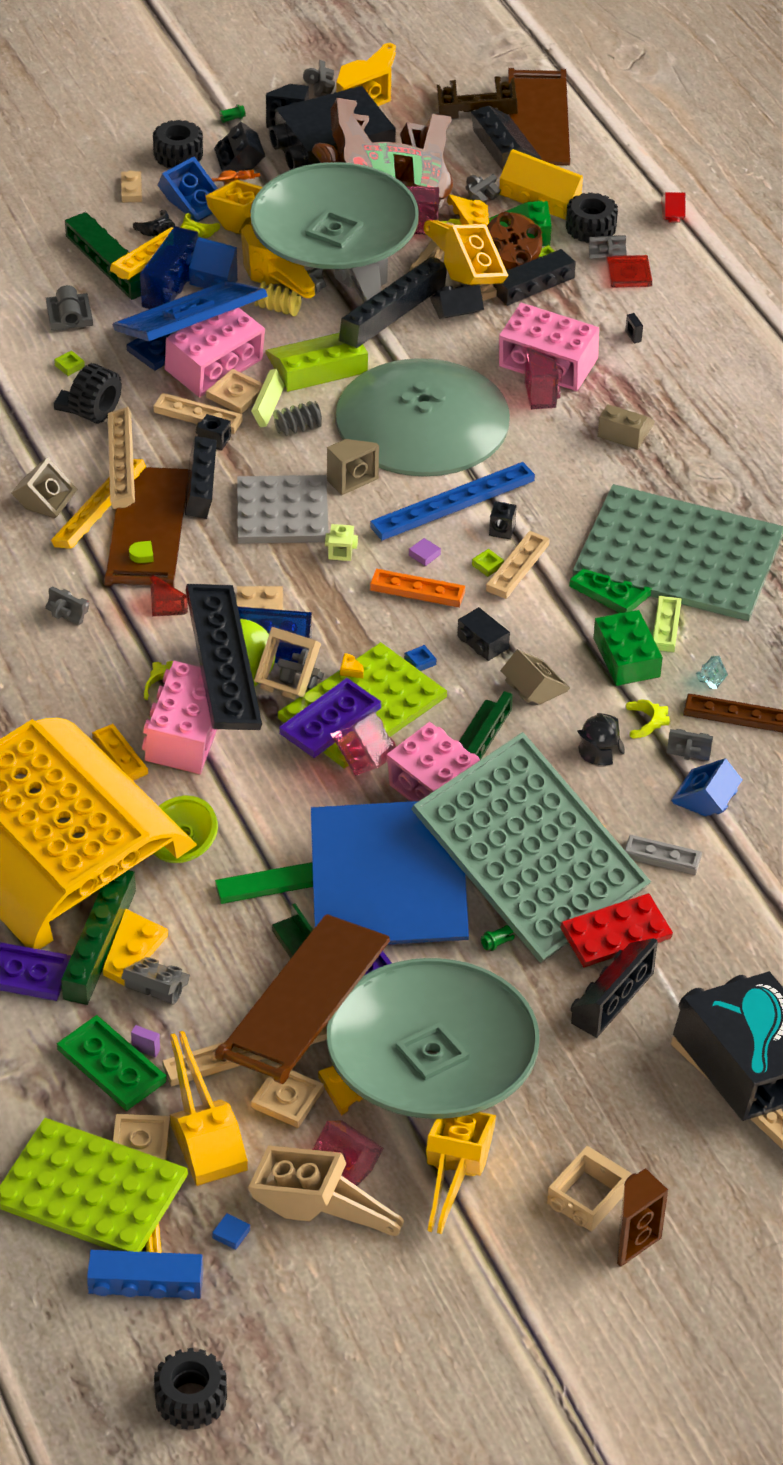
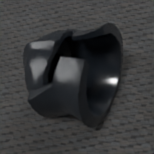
(598, 732)

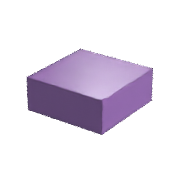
(424, 552)
(145, 1041)

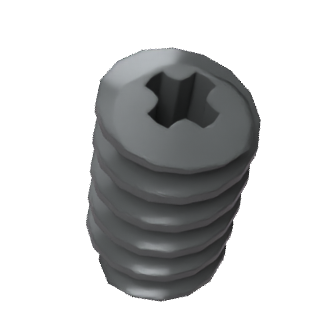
(296, 417)

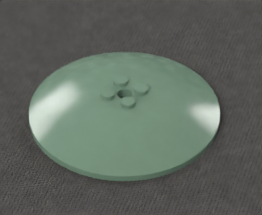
(305, 206)
(450, 431)
(439, 1005)

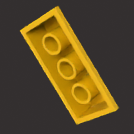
(535, 180)

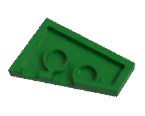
(617, 596)

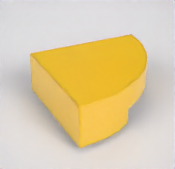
(351, 667)

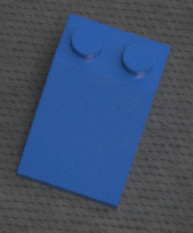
(187, 187)

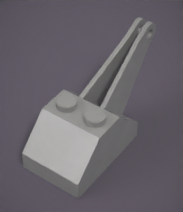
(365, 279)

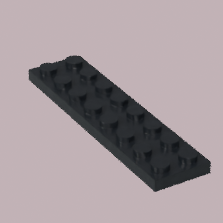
(223, 657)

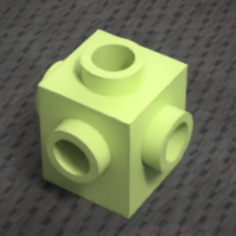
(341, 542)

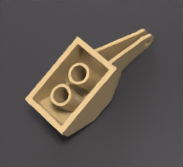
(309, 1182)

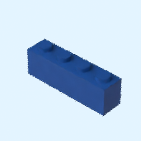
(145, 1274)

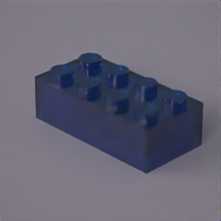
(168, 268)

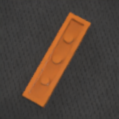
(417, 588)

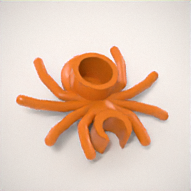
(230, 175)

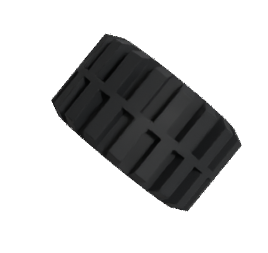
(177, 142)
(591, 216)
(95, 393)
(186, 1369)

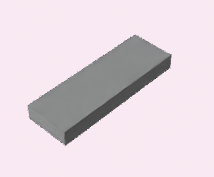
(663, 854)

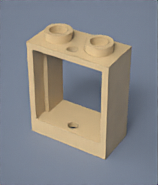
(275, 636)
(600, 1169)

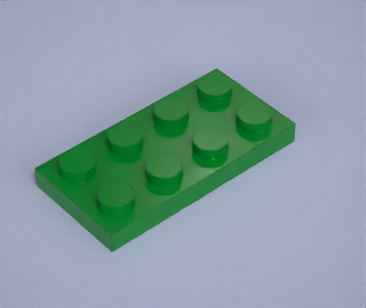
(111, 1062)

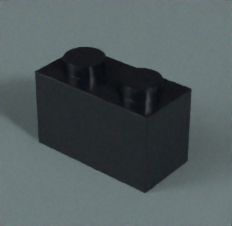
(483, 634)

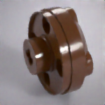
(513, 240)

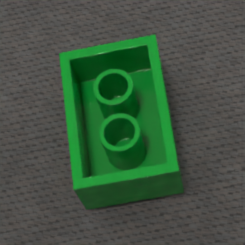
(627, 647)

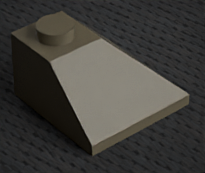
(45, 489)

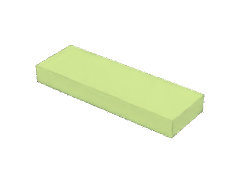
(268, 398)
(666, 623)

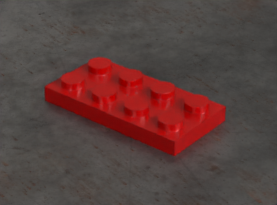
(610, 929)

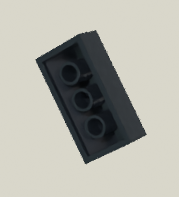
(500, 134)
(614, 987)

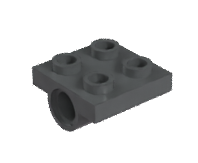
(69, 309)
(155, 979)

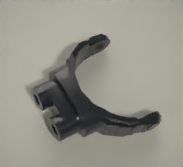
(155, 226)

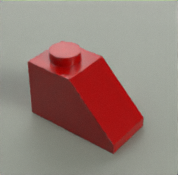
(673, 206)

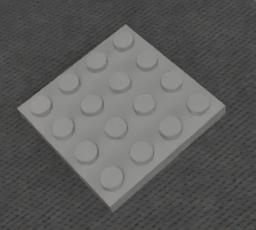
(282, 509)

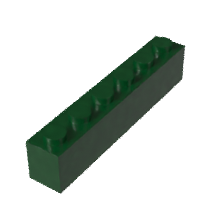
(101, 250)
(97, 938)

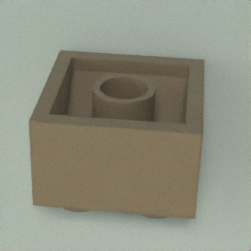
(624, 426)
(352, 464)
(533, 678)

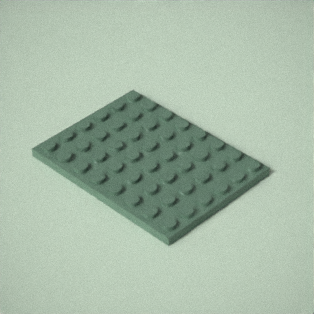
(682, 551)
(529, 844)

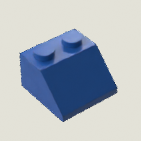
(212, 263)
(708, 788)

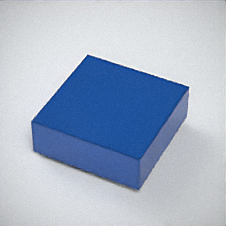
(420, 658)
(231, 1231)

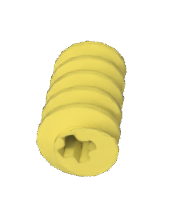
(280, 300)

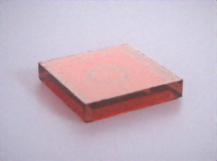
(629, 271)

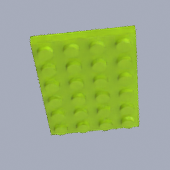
(388, 677)
(90, 1187)

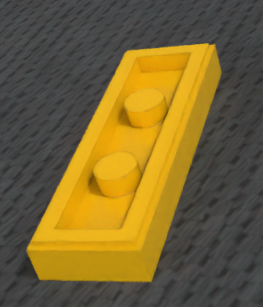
(120, 751)

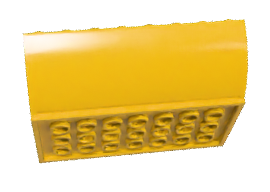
(40, 861)

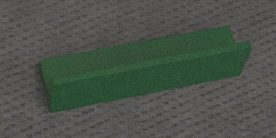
(486, 724)
(292, 931)

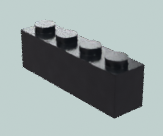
(536, 277)
(200, 477)

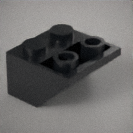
(284, 96)
(239, 149)
(458, 301)

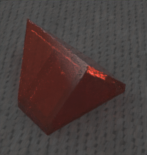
(166, 599)

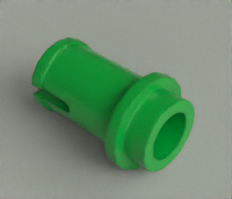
(233, 113)
(491, 940)

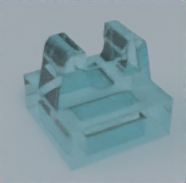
(712, 672)

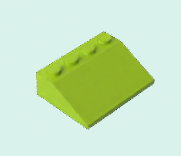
(317, 361)

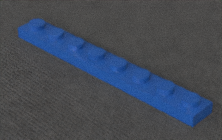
(452, 501)

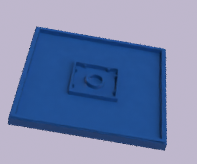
(189, 310)
(386, 873)

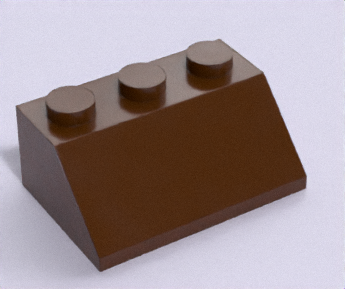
(641, 1215)

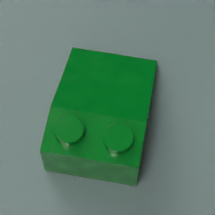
(539, 214)

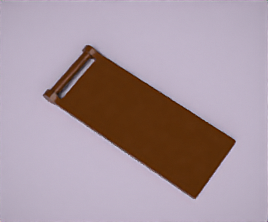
(543, 112)
(153, 518)
(304, 996)

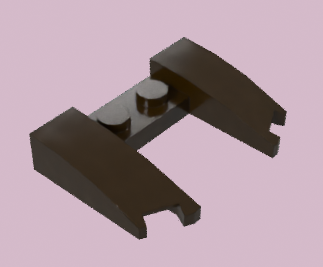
(503, 99)

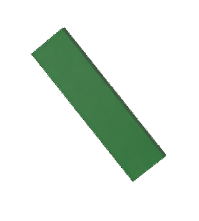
(265, 883)

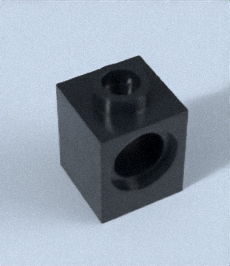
(216, 429)
(502, 520)

